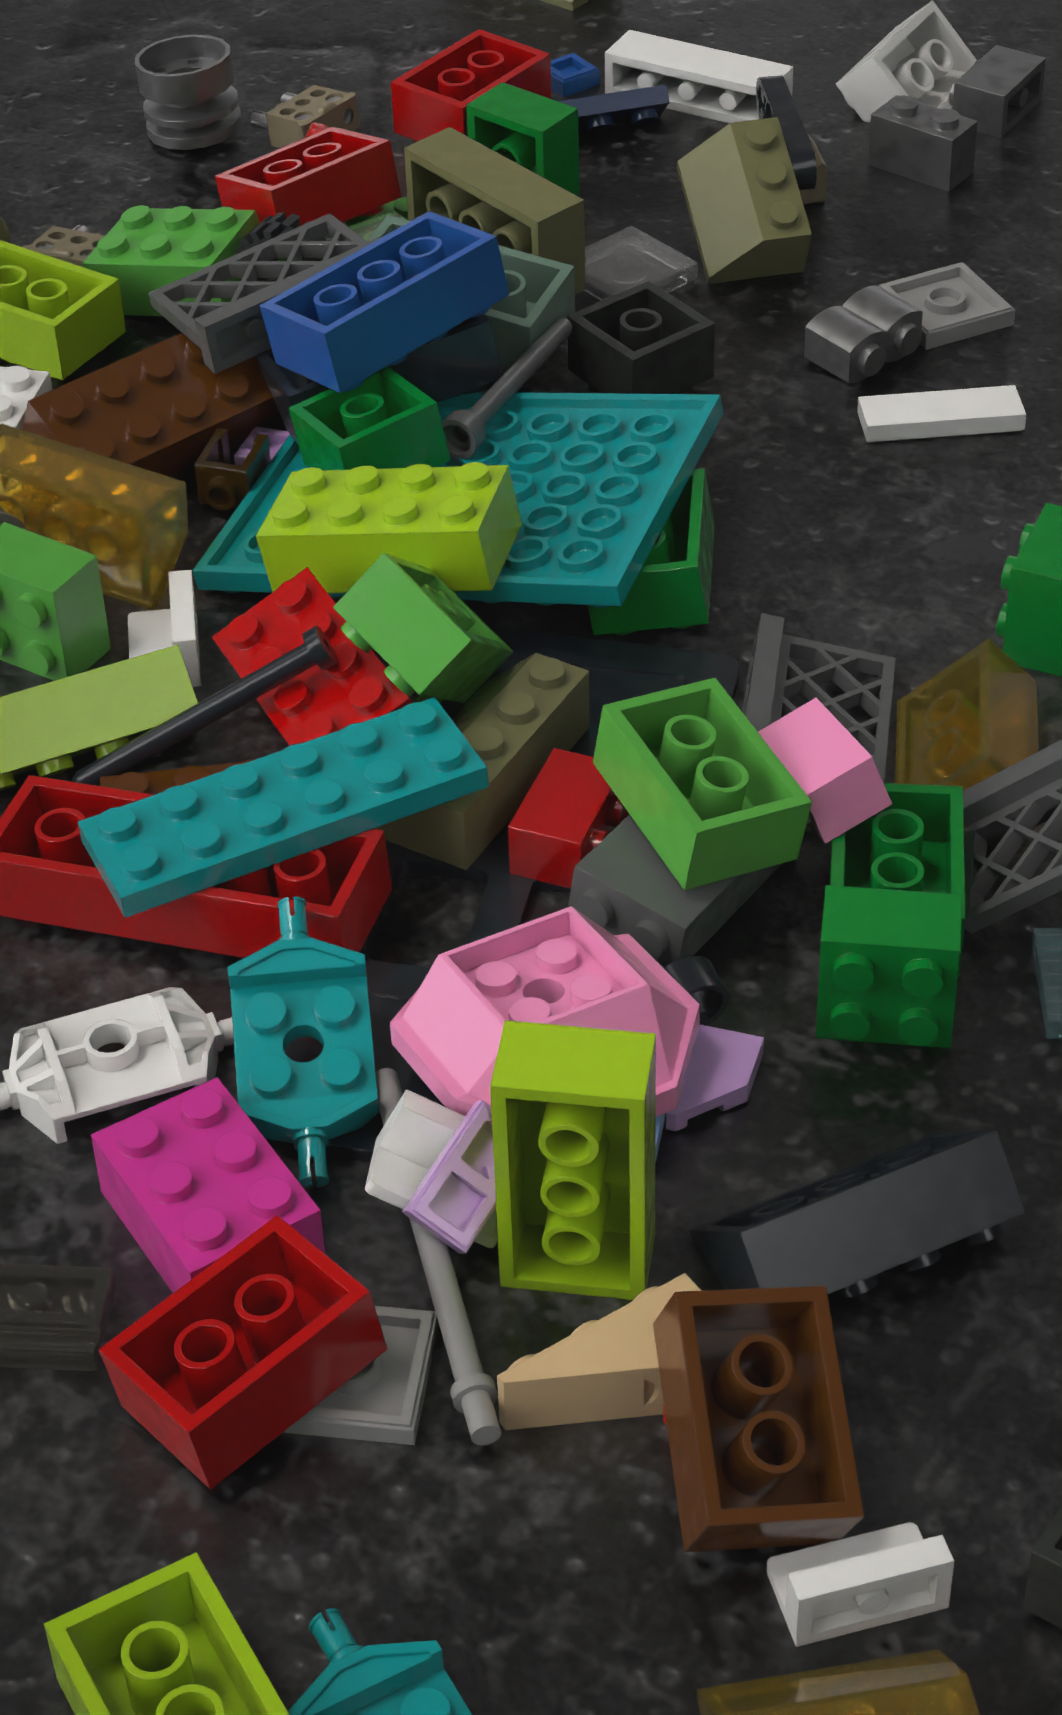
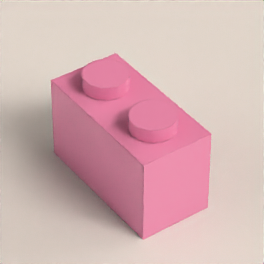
(829, 769)

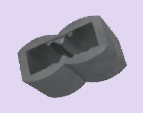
(863, 334)

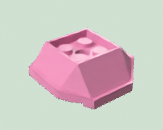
(547, 973)

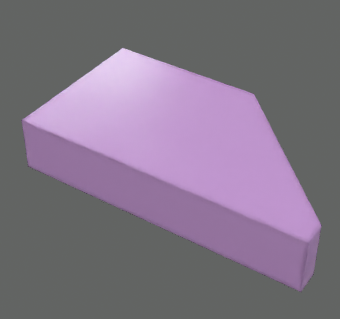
(717, 1074)
(460, 1185)

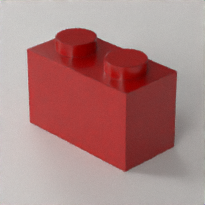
(562, 819)

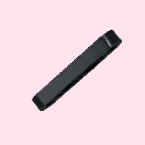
(775, 100)

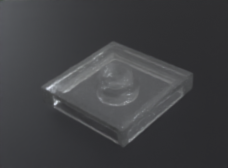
(632, 259)

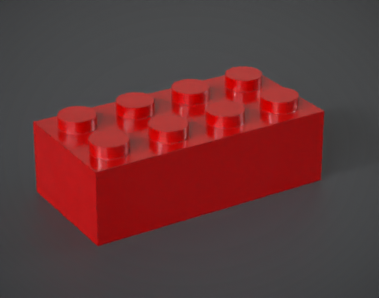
(316, 699)

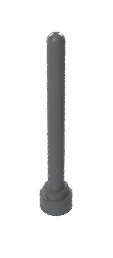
(466, 428)

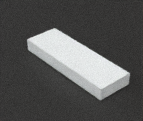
(941, 413)

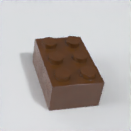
(756, 1418)

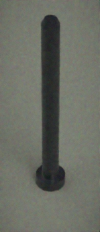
(314, 651)

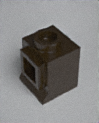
(227, 484)

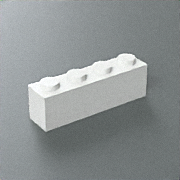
(696, 77)

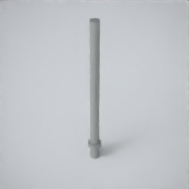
(473, 1390)

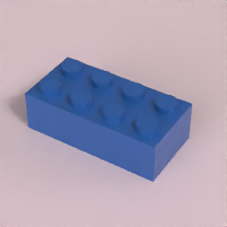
(385, 301)

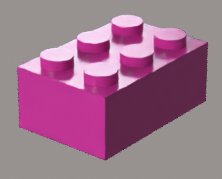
(197, 1181)

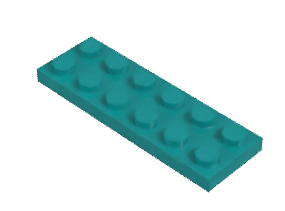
(281, 805)

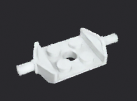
(63, 1077)

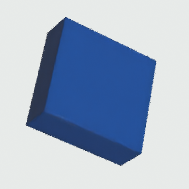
(573, 74)

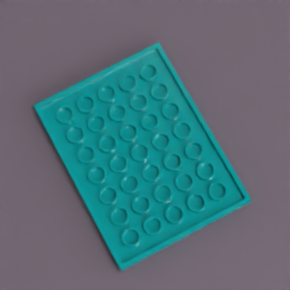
(588, 482)

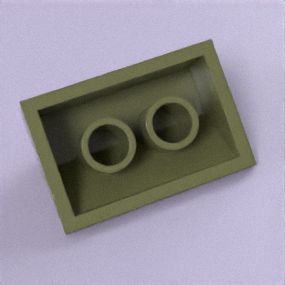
(745, 203)

